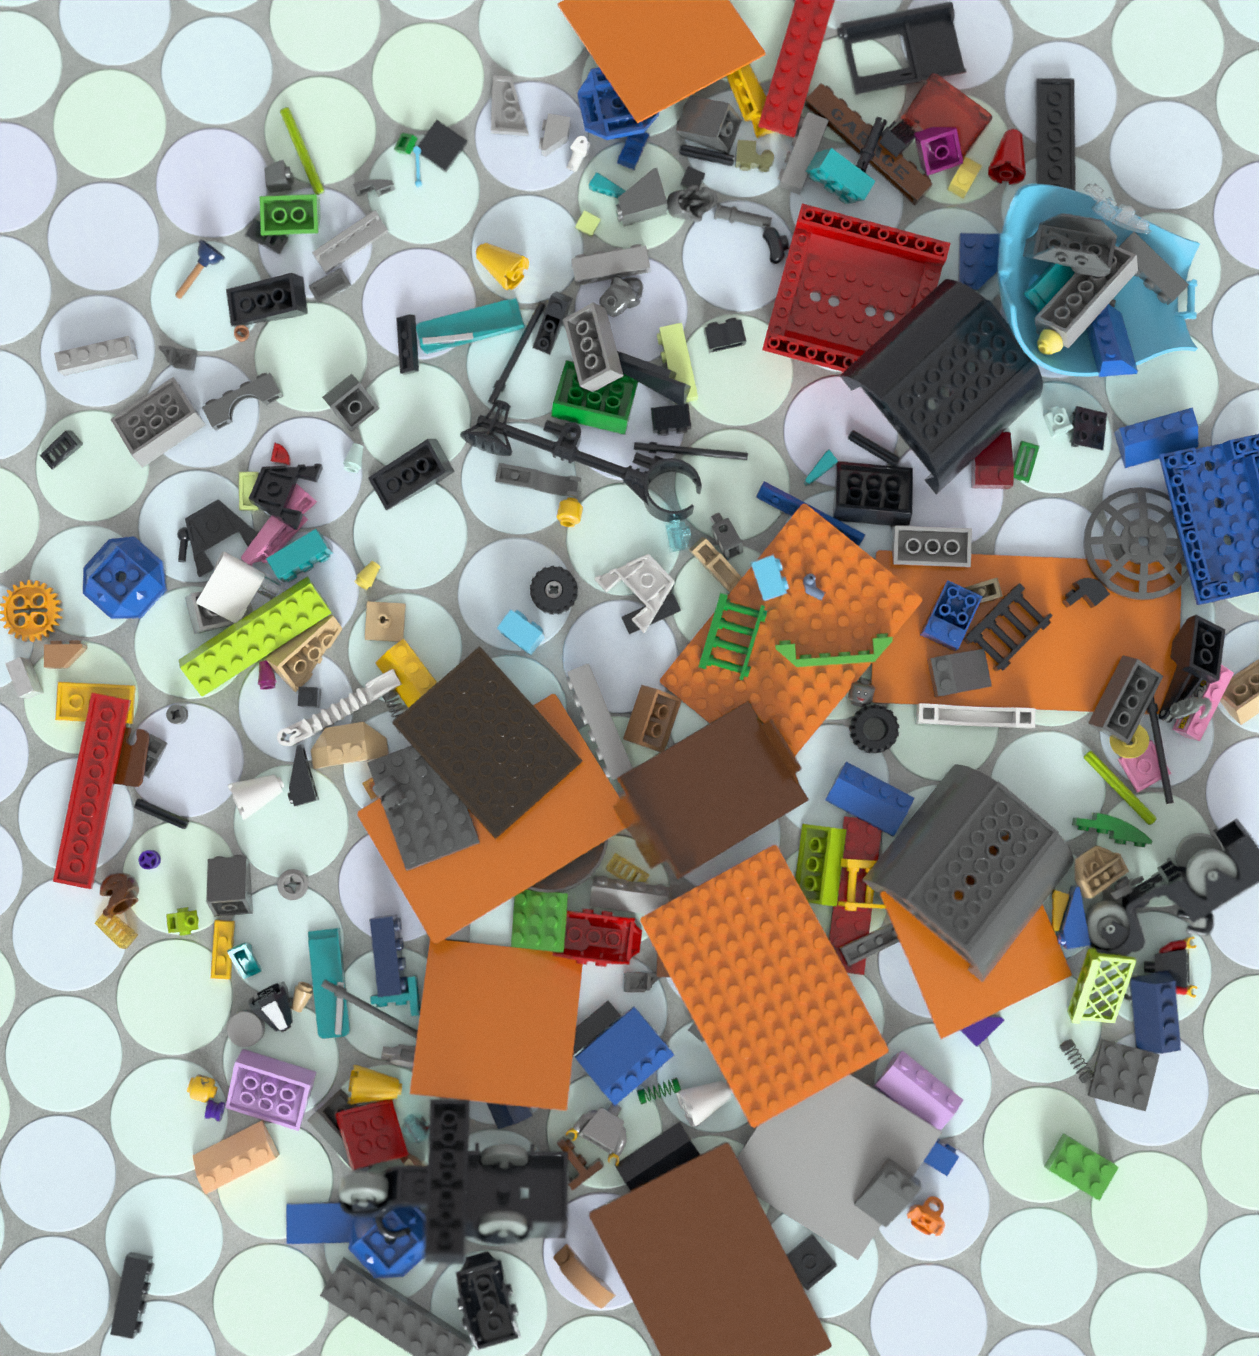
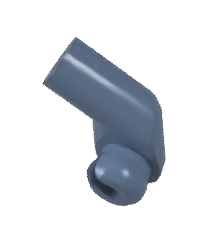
(811, 588)

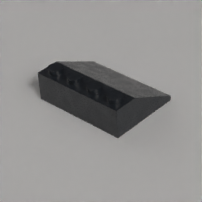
(873, 494)

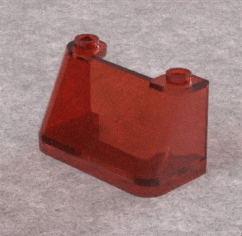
(946, 106)

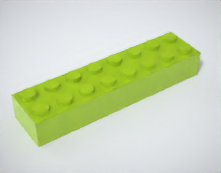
(254, 636)

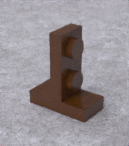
(579, 1163)

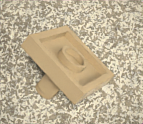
(385, 621)

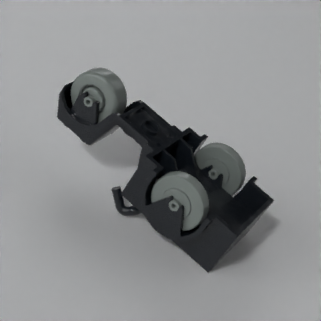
(1197, 884)

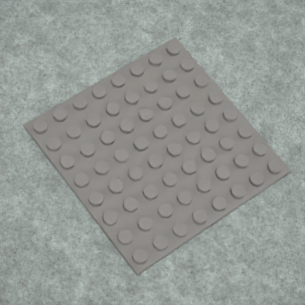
(825, 1154)

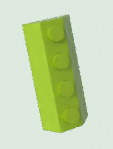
(820, 863)

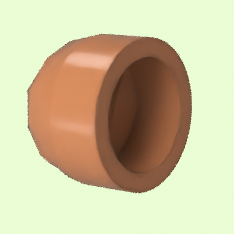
(243, 330)

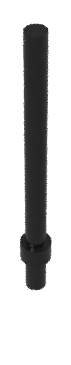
(499, 385)
(653, 447)
(1152, 709)

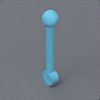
(417, 150)

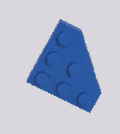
(977, 258)

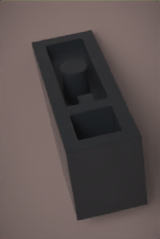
(301, 783)

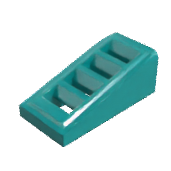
(605, 186)
(826, 462)

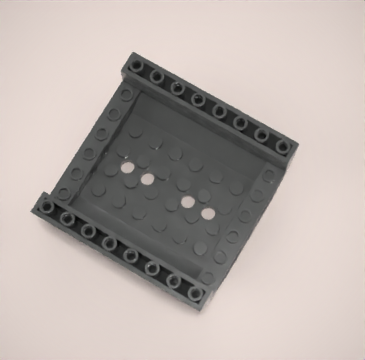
(952, 840)

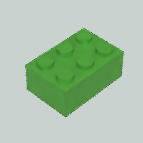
(1081, 1166)

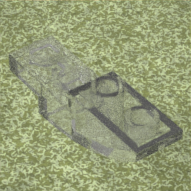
(1123, 216)

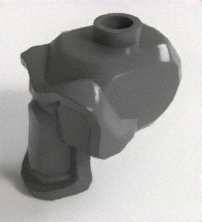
(691, 202)
(621, 295)

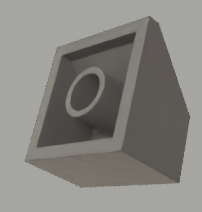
(351, 402)

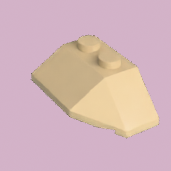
(348, 745)
(1098, 870)

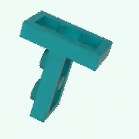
(412, 996)

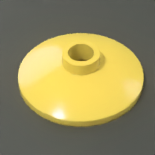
(1140, 744)

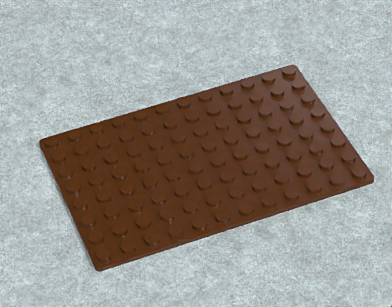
(708, 1264)

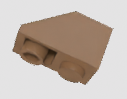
(62, 655)

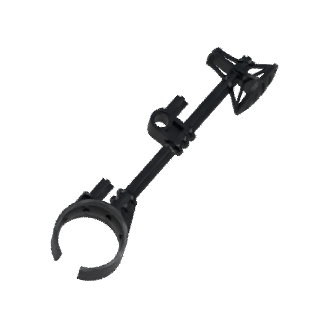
(567, 449)

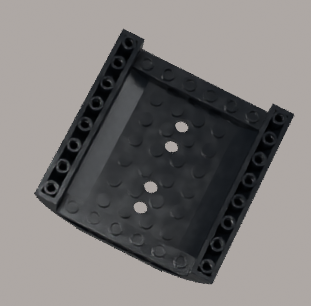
(932, 352)

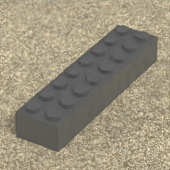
(392, 1314)

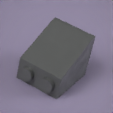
(709, 123)
(642, 200)
(229, 886)

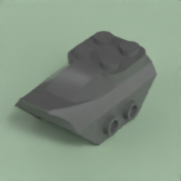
(1074, 242)

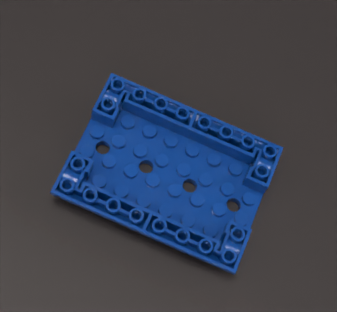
(1203, 525)

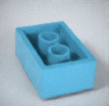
(769, 577)
(521, 632)

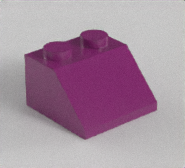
(938, 149)

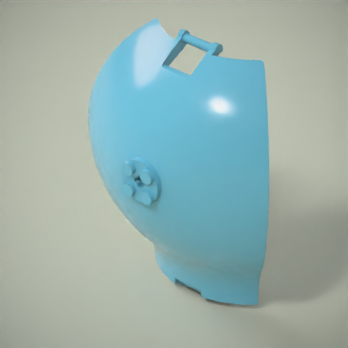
(1150, 324)

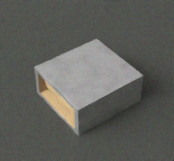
(24, 678)

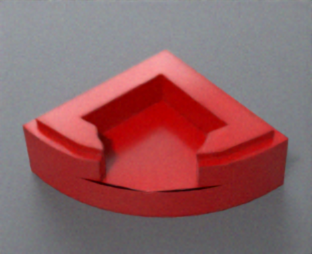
(280, 455)

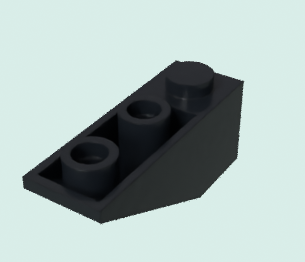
(552, 322)

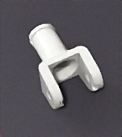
(580, 149)

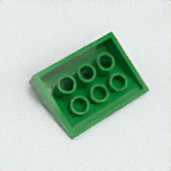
(602, 409)

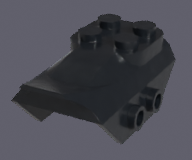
(486, 1302)

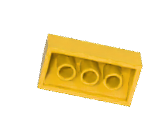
(410, 671)

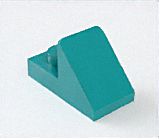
(244, 960)

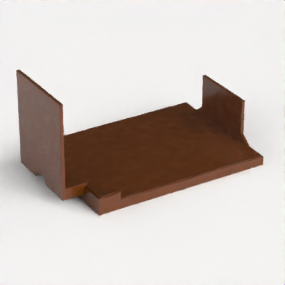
(710, 791)

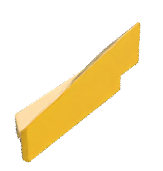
(749, 97)

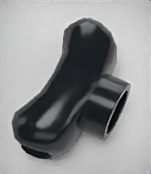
(776, 243)

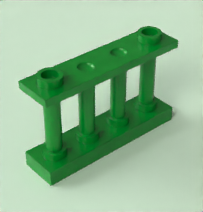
(719, 623)

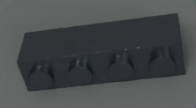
(131, 1295)

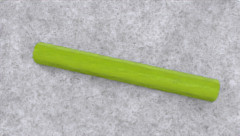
(302, 150)
(1120, 788)

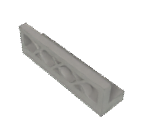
(350, 242)

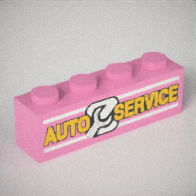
(1191, 725)

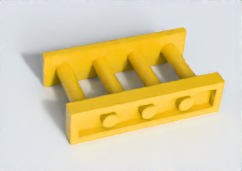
(853, 867)

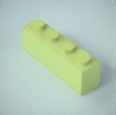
(677, 356)

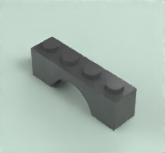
(220, 411)

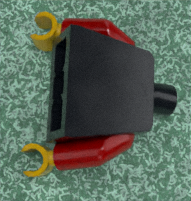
(1174, 959)

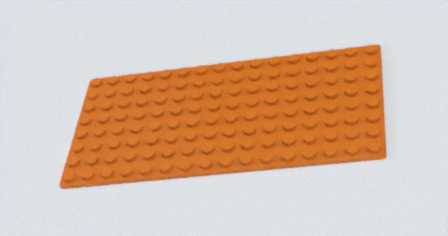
(1058, 666)

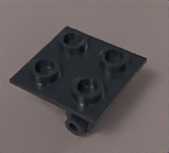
(1088, 428)

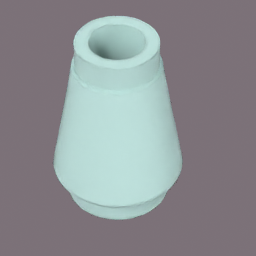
(354, 458)

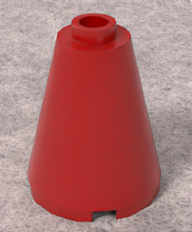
(1009, 159)

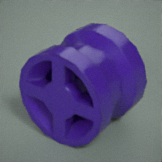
(146, 861)
(214, 1110)

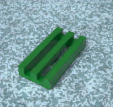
(1029, 445)

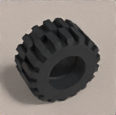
(889, 722)

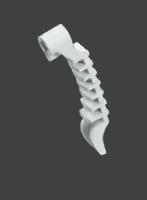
(318, 722)

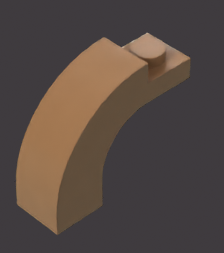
(582, 1278)

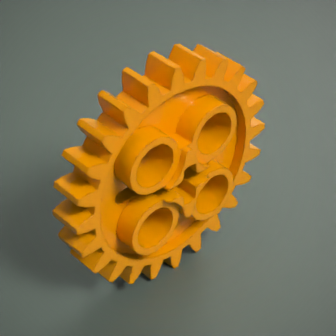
(30, 628)

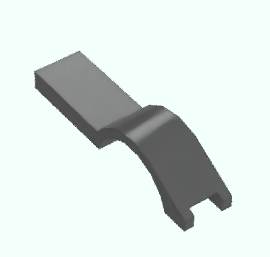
(537, 480)

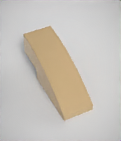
(715, 564)

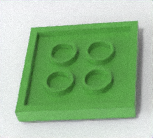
(539, 920)

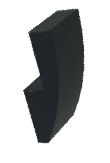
(273, 242)

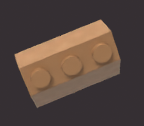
(652, 718)

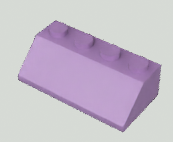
(918, 1090)

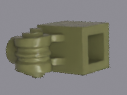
(749, 159)

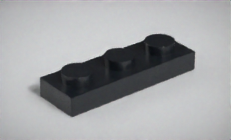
(407, 344)
(668, 608)

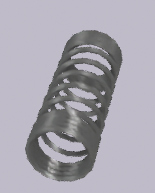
(391, 694)
(1085, 1077)

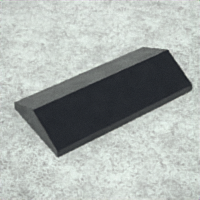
(657, 1157)

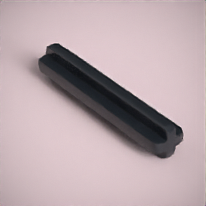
(707, 155)
(873, 448)
(161, 814)

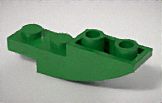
(1119, 829)

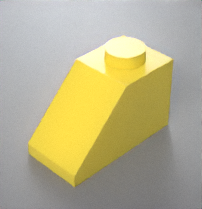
(964, 177)

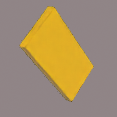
(74, 699)

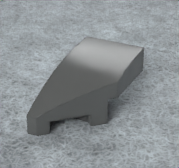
(639, 981)

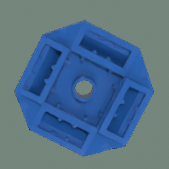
(598, 109)
(143, 582)
(387, 1257)

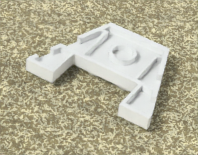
(646, 581)

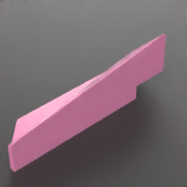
(275, 533)

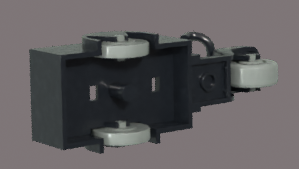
(493, 1194)

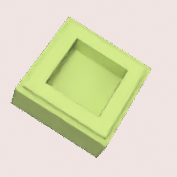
(587, 223)

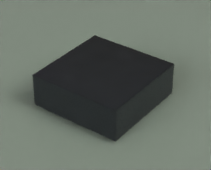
(692, 177)

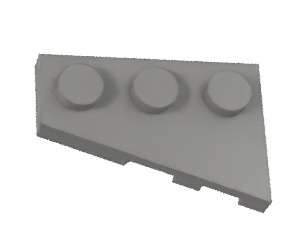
(505, 108)

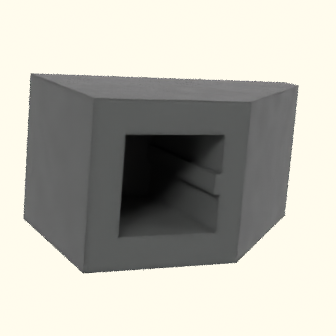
(278, 177)

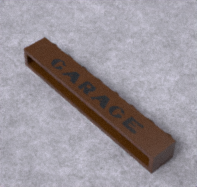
(855, 132)

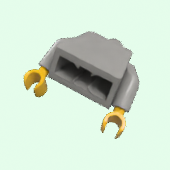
(603, 1130)

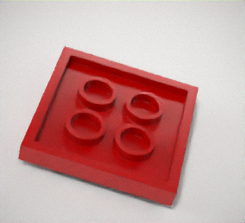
(371, 1134)

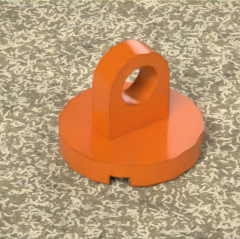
(926, 1219)

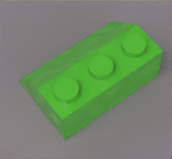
(290, 214)

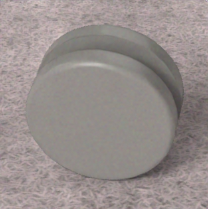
(245, 1028)

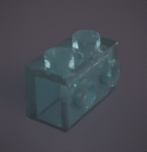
(677, 536)

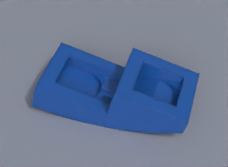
(633, 150)

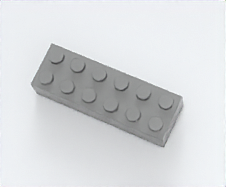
(1085, 298)
(599, 719)

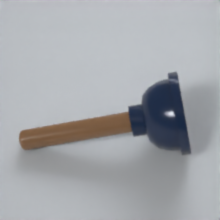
(207, 255)

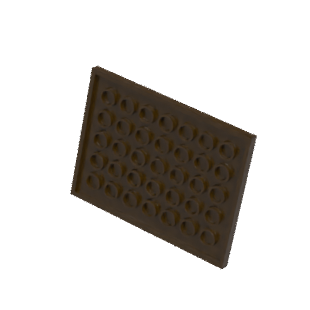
(487, 742)

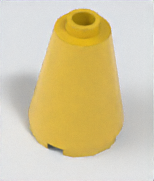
(502, 264)
(372, 1086)

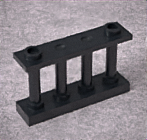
(990, 623)

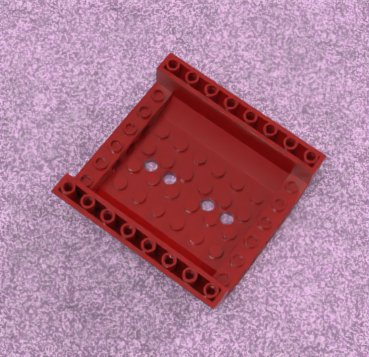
(859, 266)

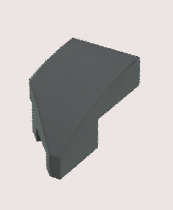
(179, 358)

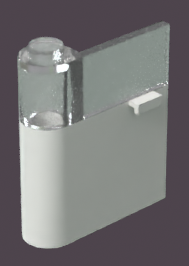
(237, 588)

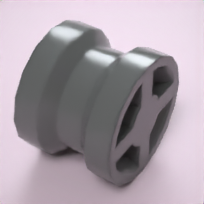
(180, 716)

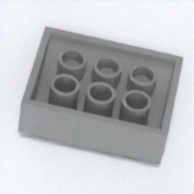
(157, 422)

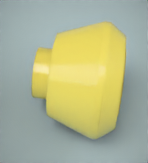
(1049, 342)

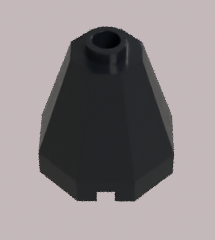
(273, 1006)

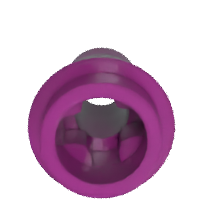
(266, 676)

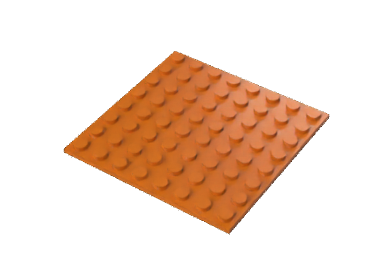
(662, 47)
(952, 991)
(497, 1025)

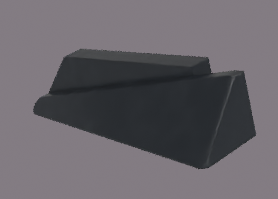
(655, 378)

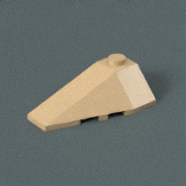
(301, 654)

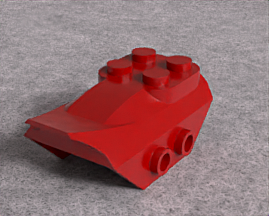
(600, 938)

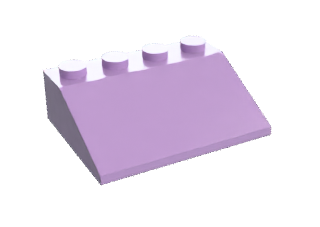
(270, 1089)

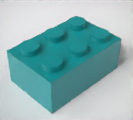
(839, 176)
(300, 556)

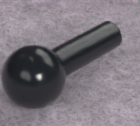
(183, 536)

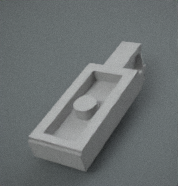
(399, 1055)

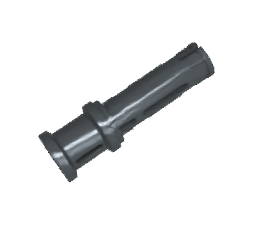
(732, 214)

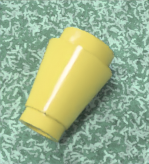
(367, 576)

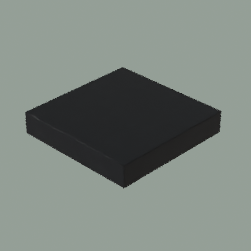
(441, 145)
(810, 1261)

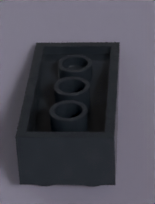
(267, 300)
(411, 473)

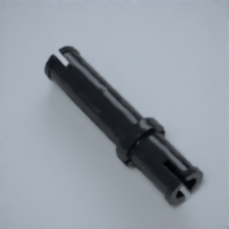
(867, 153)

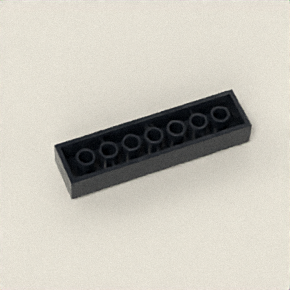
(447, 1182)

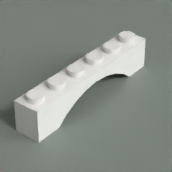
(975, 716)

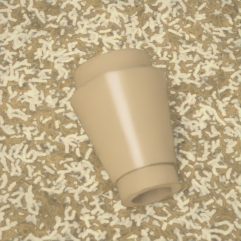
(302, 994)

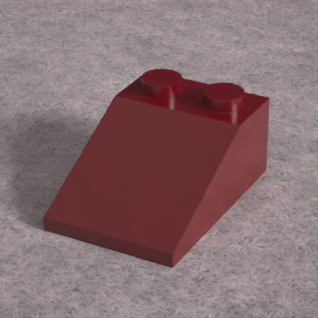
(994, 465)

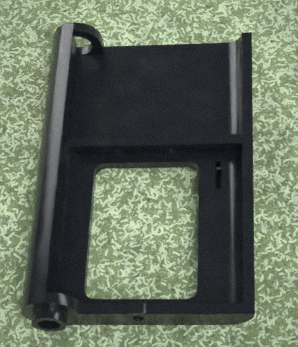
(927, 39)

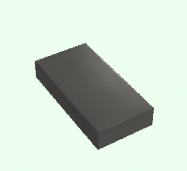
(329, 285)

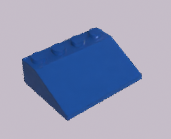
(624, 1055)

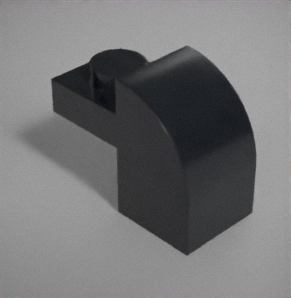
(1088, 588)

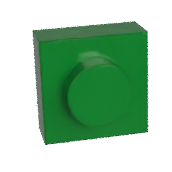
(405, 143)

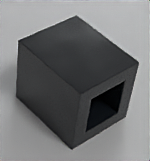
(309, 697)

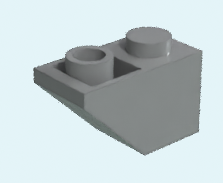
(556, 133)

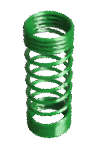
(641, 1093)

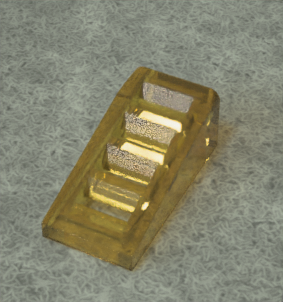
(615, 860)
(127, 932)

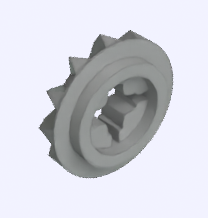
(288, 892)

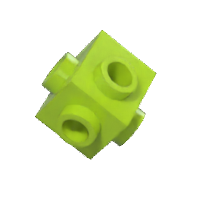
(182, 921)

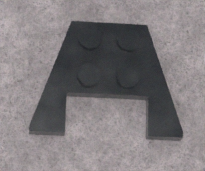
(275, 488)
(211, 527)

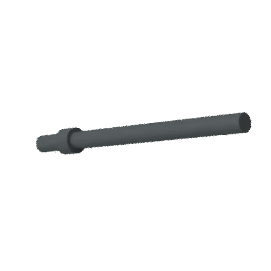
(341, 992)

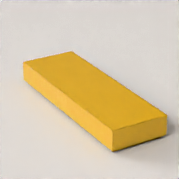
(222, 941)

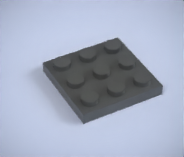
(1123, 1075)

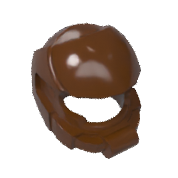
(123, 893)

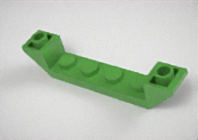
(880, 643)

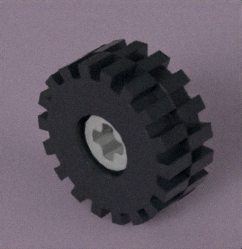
(554, 577)

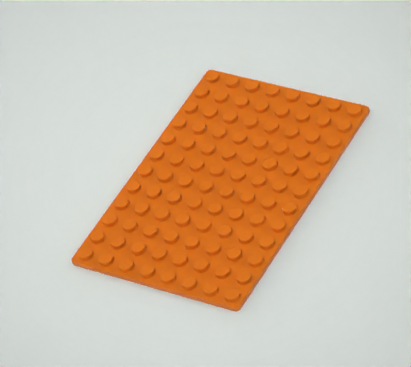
(856, 606)
(544, 839)
(764, 985)

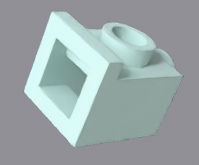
(1054, 427)

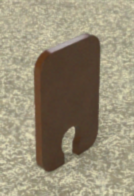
(132, 759)

